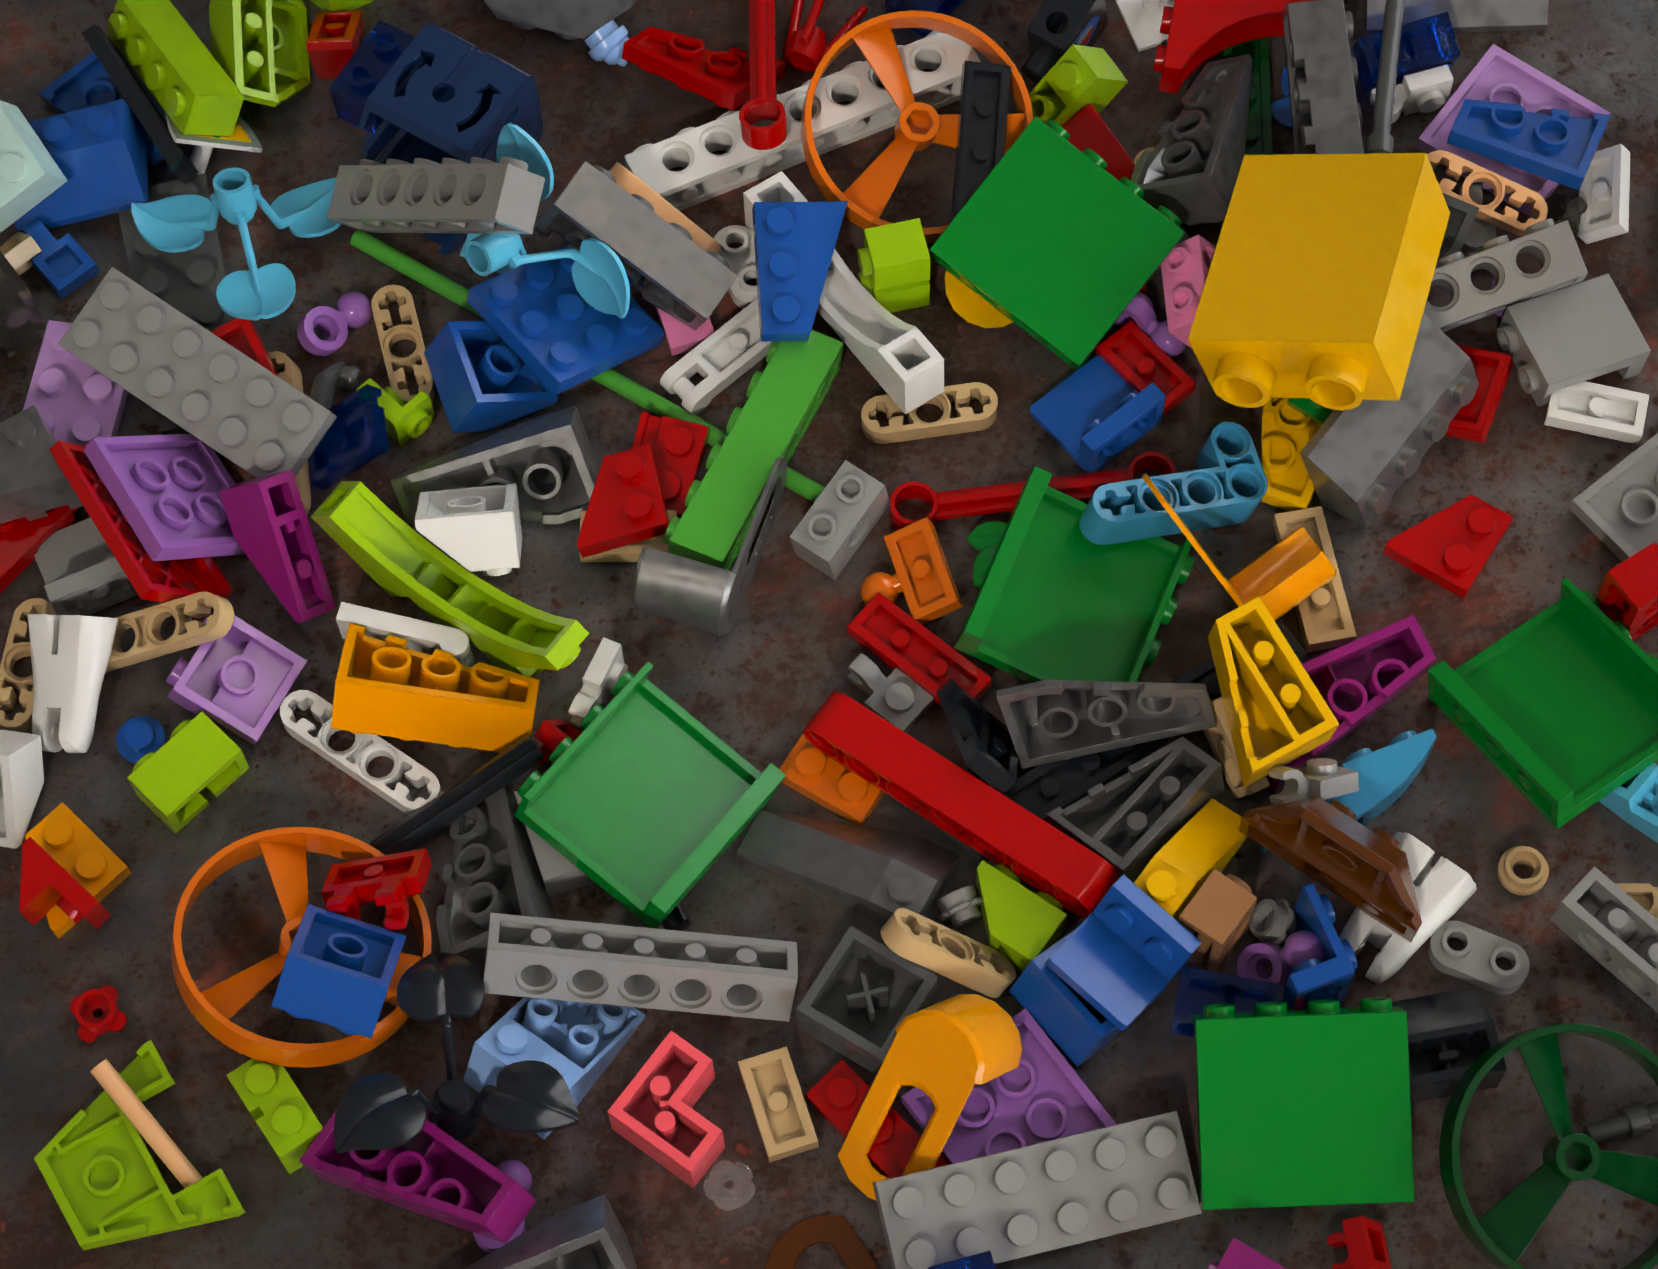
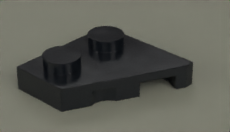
(980, 737)

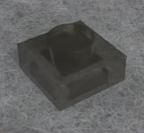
(1215, 411)

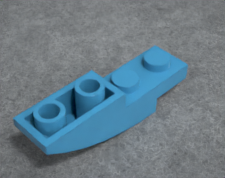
(1385, 773)

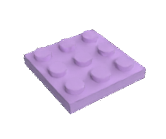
(1505, 80)

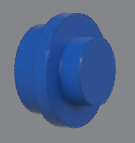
(140, 737)

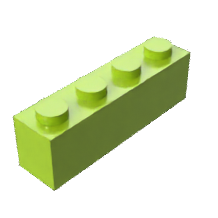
(176, 67)

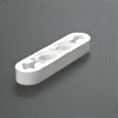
(356, 758)

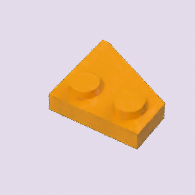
(81, 856)

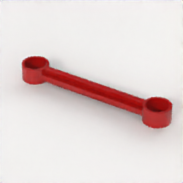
(763, 81)
(1003, 497)

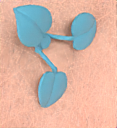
(181, 223)
(596, 267)

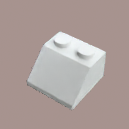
(474, 526)

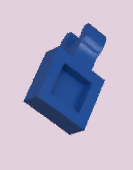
(61, 261)

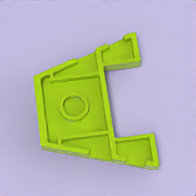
(111, 1180)

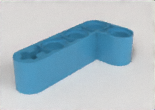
(1120, 510)

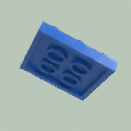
(555, 328)

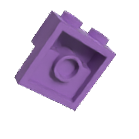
(236, 679)

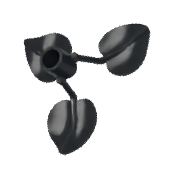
(384, 1116)

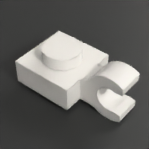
(1421, 92)

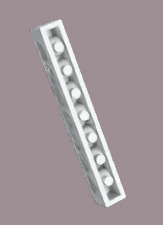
(832, 124)

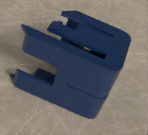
(448, 106)

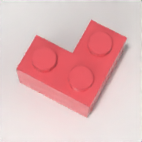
(659, 1115)

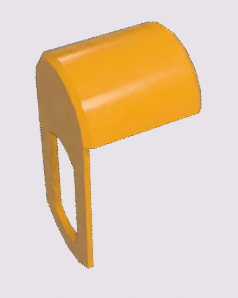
(1279, 576)
(944, 1055)

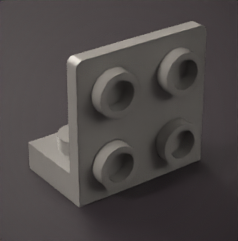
(81, 571)

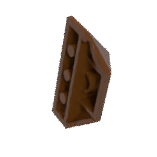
(1342, 856)

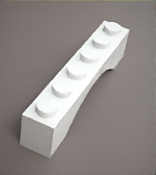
(886, 346)

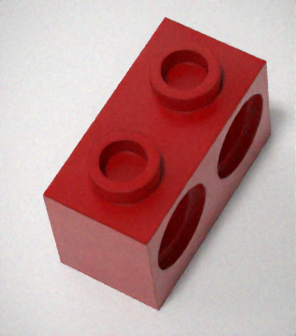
(1631, 592)

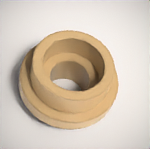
(1528, 858)

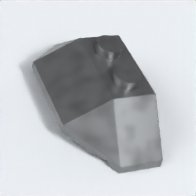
(564, 17)

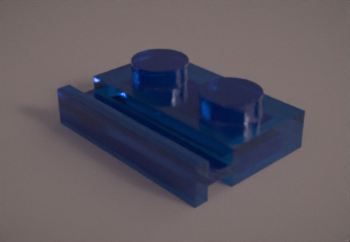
(351, 440)

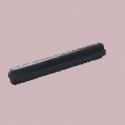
(460, 798)

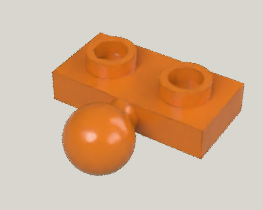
(920, 574)

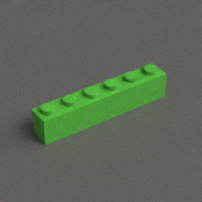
(767, 427)

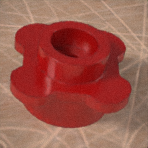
(86, 1004)

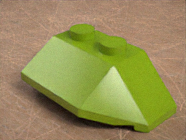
(262, 47)

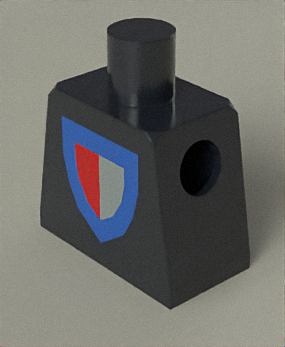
(1059, 27)

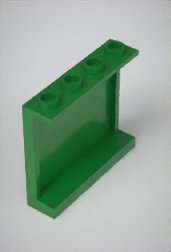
(1057, 242)
(1069, 605)
(1558, 705)
(644, 798)
(1303, 1105)

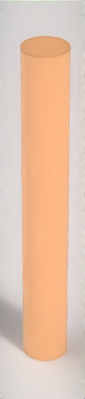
(145, 1124)

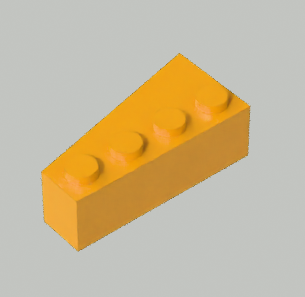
(429, 697)

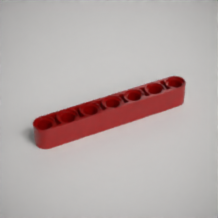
(960, 804)

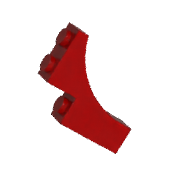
(1208, 27)

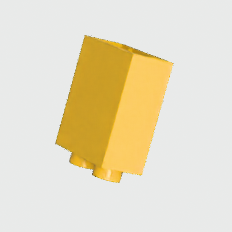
(1320, 278)

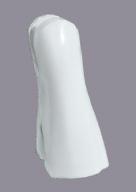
(68, 676)
(1439, 896)

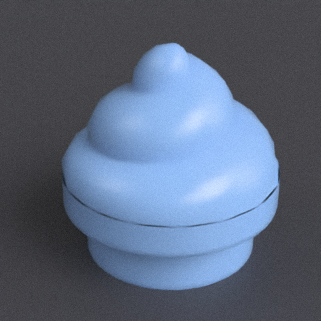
(608, 43)

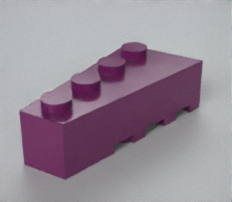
(1364, 679)
(427, 1177)

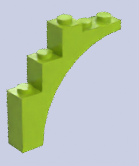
(450, 595)

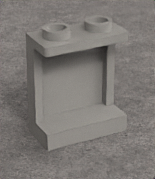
(1572, 337)

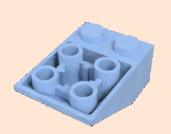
(567, 1035)

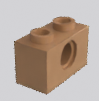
(1218, 918)

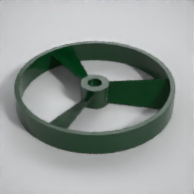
(1567, 1157)

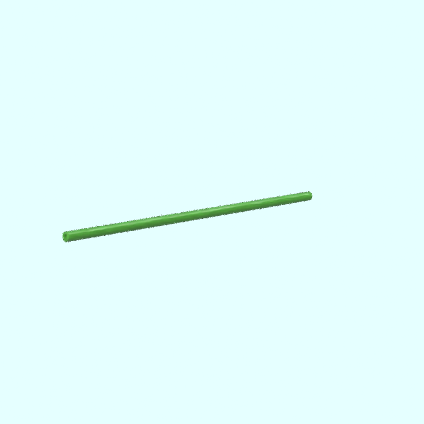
(611, 379)

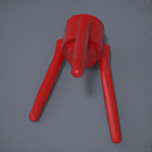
(807, 45)

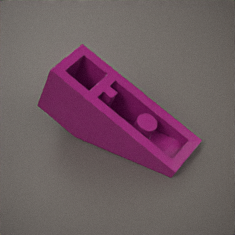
(278, 540)

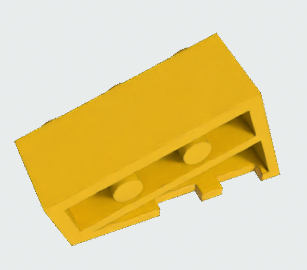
(1266, 692)

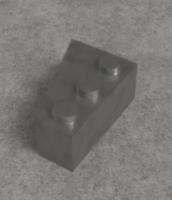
(1144, 807)

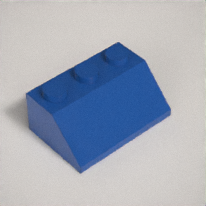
(102, 159)

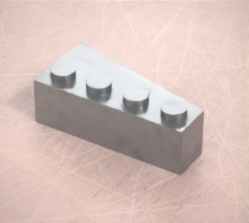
(1322, 78)
(654, 253)
(28, 472)

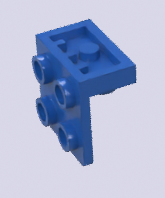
(1097, 414)
(1123, 953)
(1312, 977)

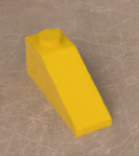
(1191, 856)

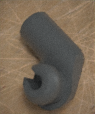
(333, 380)

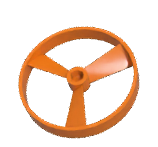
(918, 121)
(286, 862)

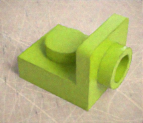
(404, 419)

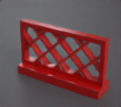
(170, 577)

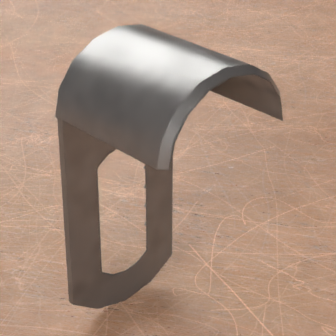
(699, 592)

